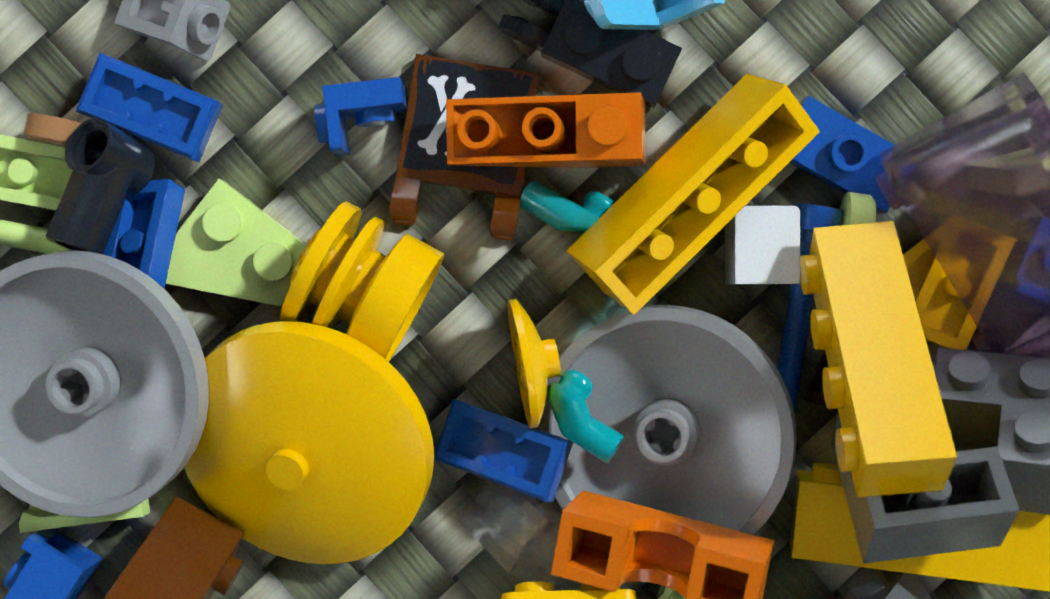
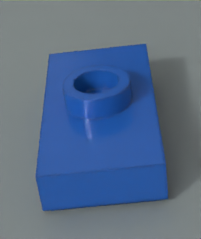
(149, 107)
(843, 153)
(503, 450)

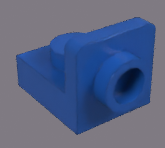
(367, 101)

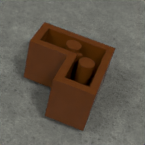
(182, 558)

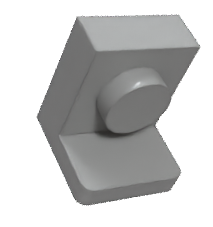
(179, 23)

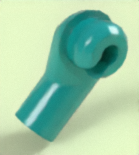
(562, 212)
(574, 419)

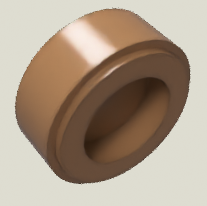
(49, 129)

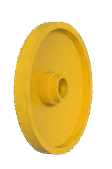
(311, 444)

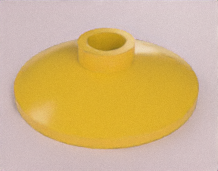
(535, 361)

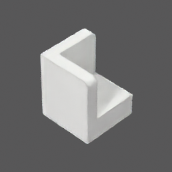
(763, 246)

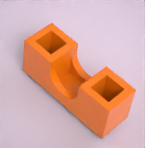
(624, 542)

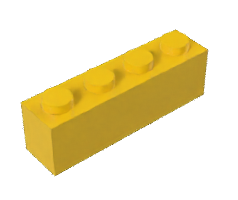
(693, 190)
(877, 362)
(825, 533)

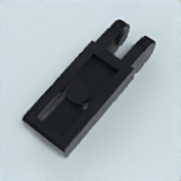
(611, 57)

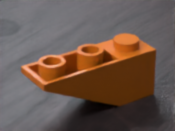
(548, 131)

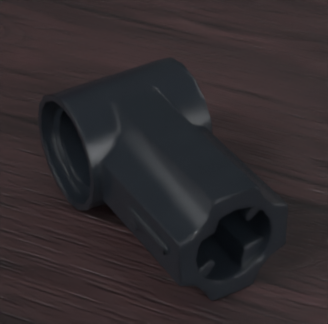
(104, 173)

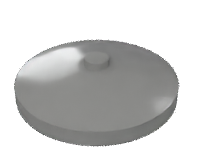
(94, 384)
(697, 414)

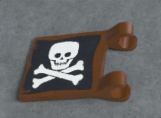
(425, 139)

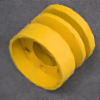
(358, 283)

